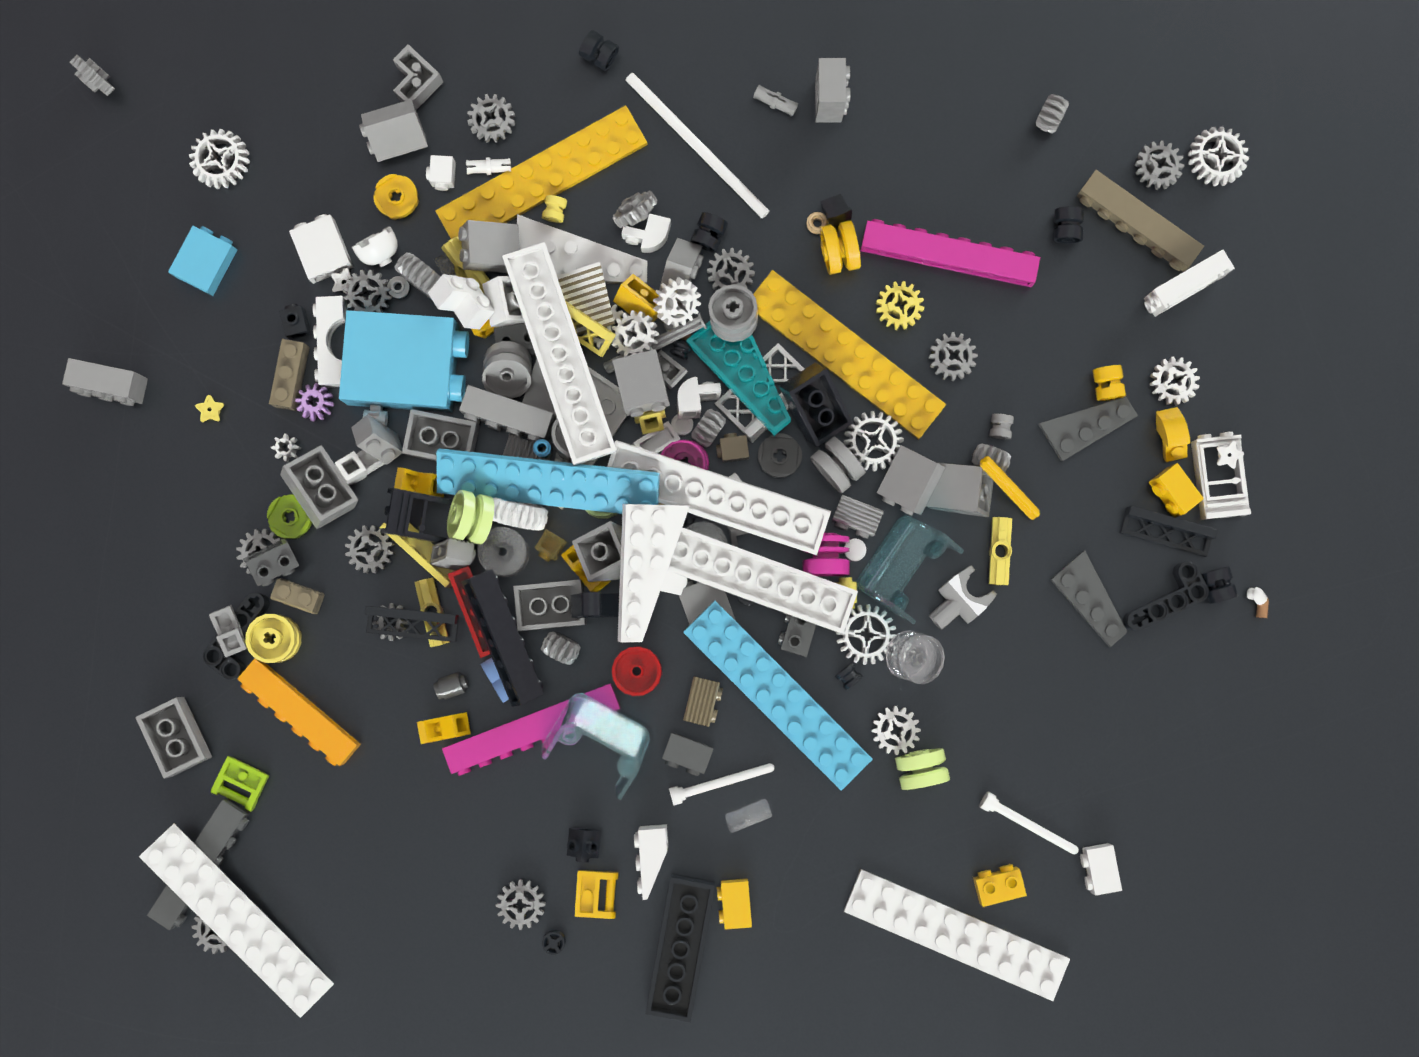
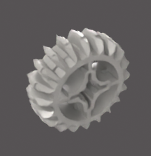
(417, 273)

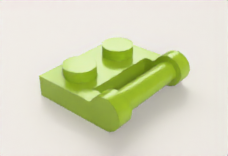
(243, 776)

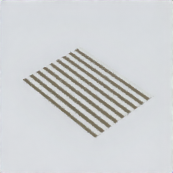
(588, 293)

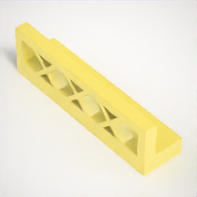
(591, 326)
(421, 552)

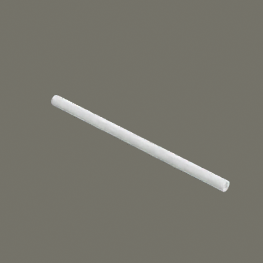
(697, 145)

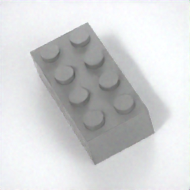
(507, 414)

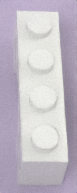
(329, 315)

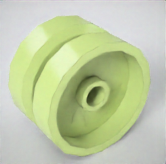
(470, 517)
(921, 764)

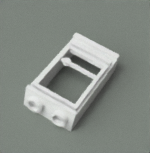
(1188, 283)
(1226, 505)

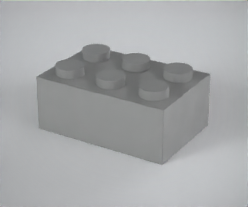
(831, 89)
(104, 382)
(431, 431)
(319, 487)
(546, 605)
(173, 737)

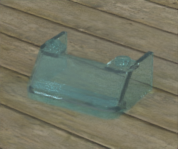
(898, 561)
(608, 728)

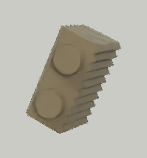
(297, 596)
(702, 701)

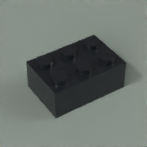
(816, 404)

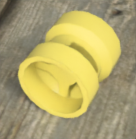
(554, 209)

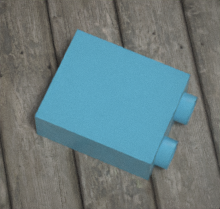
(402, 361)

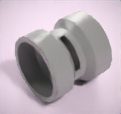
(1001, 426)

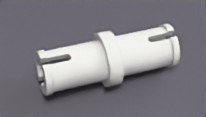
(488, 166)

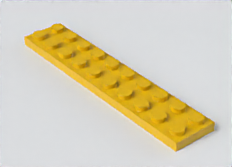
(547, 173)
(846, 355)

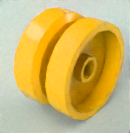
(840, 246)

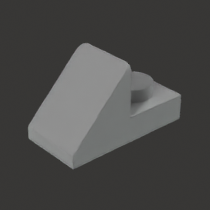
(671, 370)

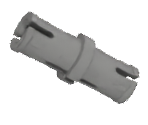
(775, 100)

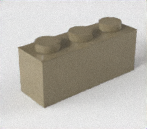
(289, 374)

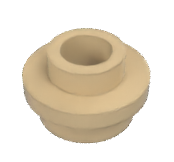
(813, 217)

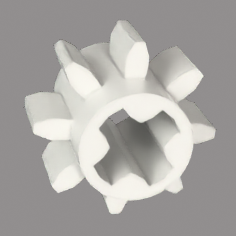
(377, 413)
(280, 449)

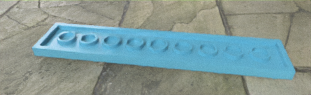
(545, 481)
(777, 695)

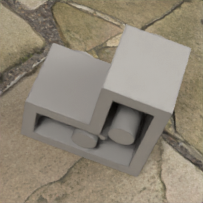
(420, 77)
(682, 262)

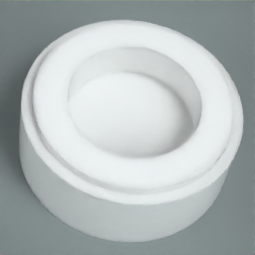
(682, 427)
(857, 550)

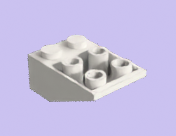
(652, 847)

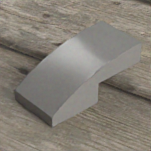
(228, 630)

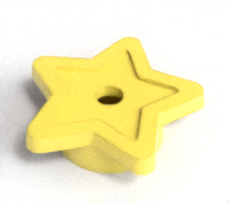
(209, 403)

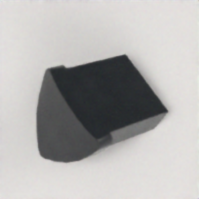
(836, 210)

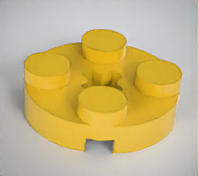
(398, 184)

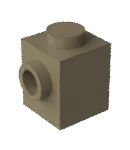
(733, 448)

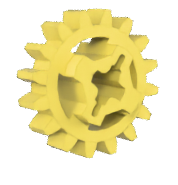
(909, 303)

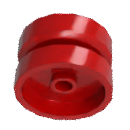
(626, 662)

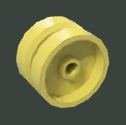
(260, 636)

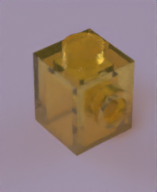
(550, 546)

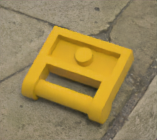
(588, 894)

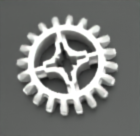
(227, 154)
(1201, 156)
(890, 452)
(520, 514)
(867, 624)

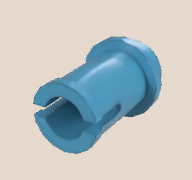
(540, 443)

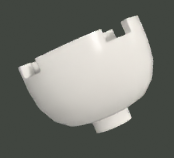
(377, 248)

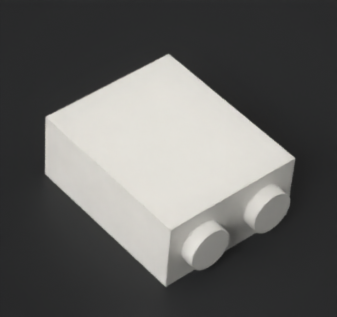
(320, 248)

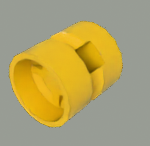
(1112, 375)

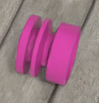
(686, 448)
(827, 559)

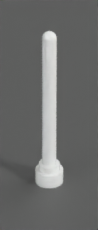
(680, 794)
(990, 803)

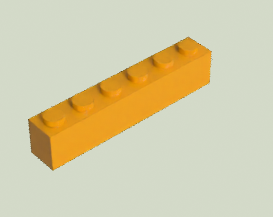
(299, 712)

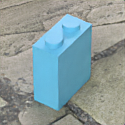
(203, 259)

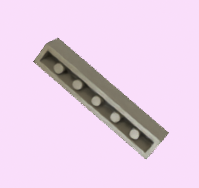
(1140, 221)

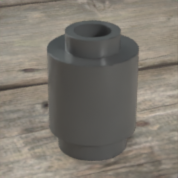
(451, 686)

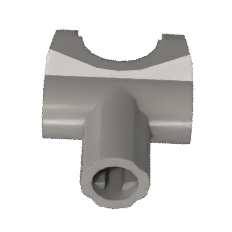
(959, 601)

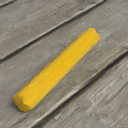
(1009, 487)

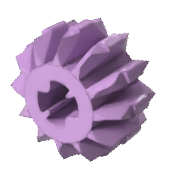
(306, 400)

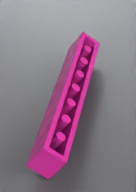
(950, 253)
(515, 735)

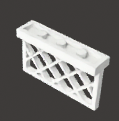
(755, 427)

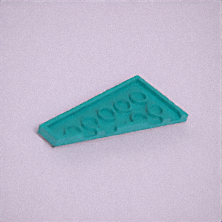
(744, 373)

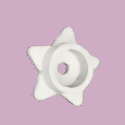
(338, 277)
(1223, 452)

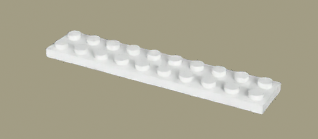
(559, 354)
(729, 499)
(762, 580)
(236, 920)
(956, 935)

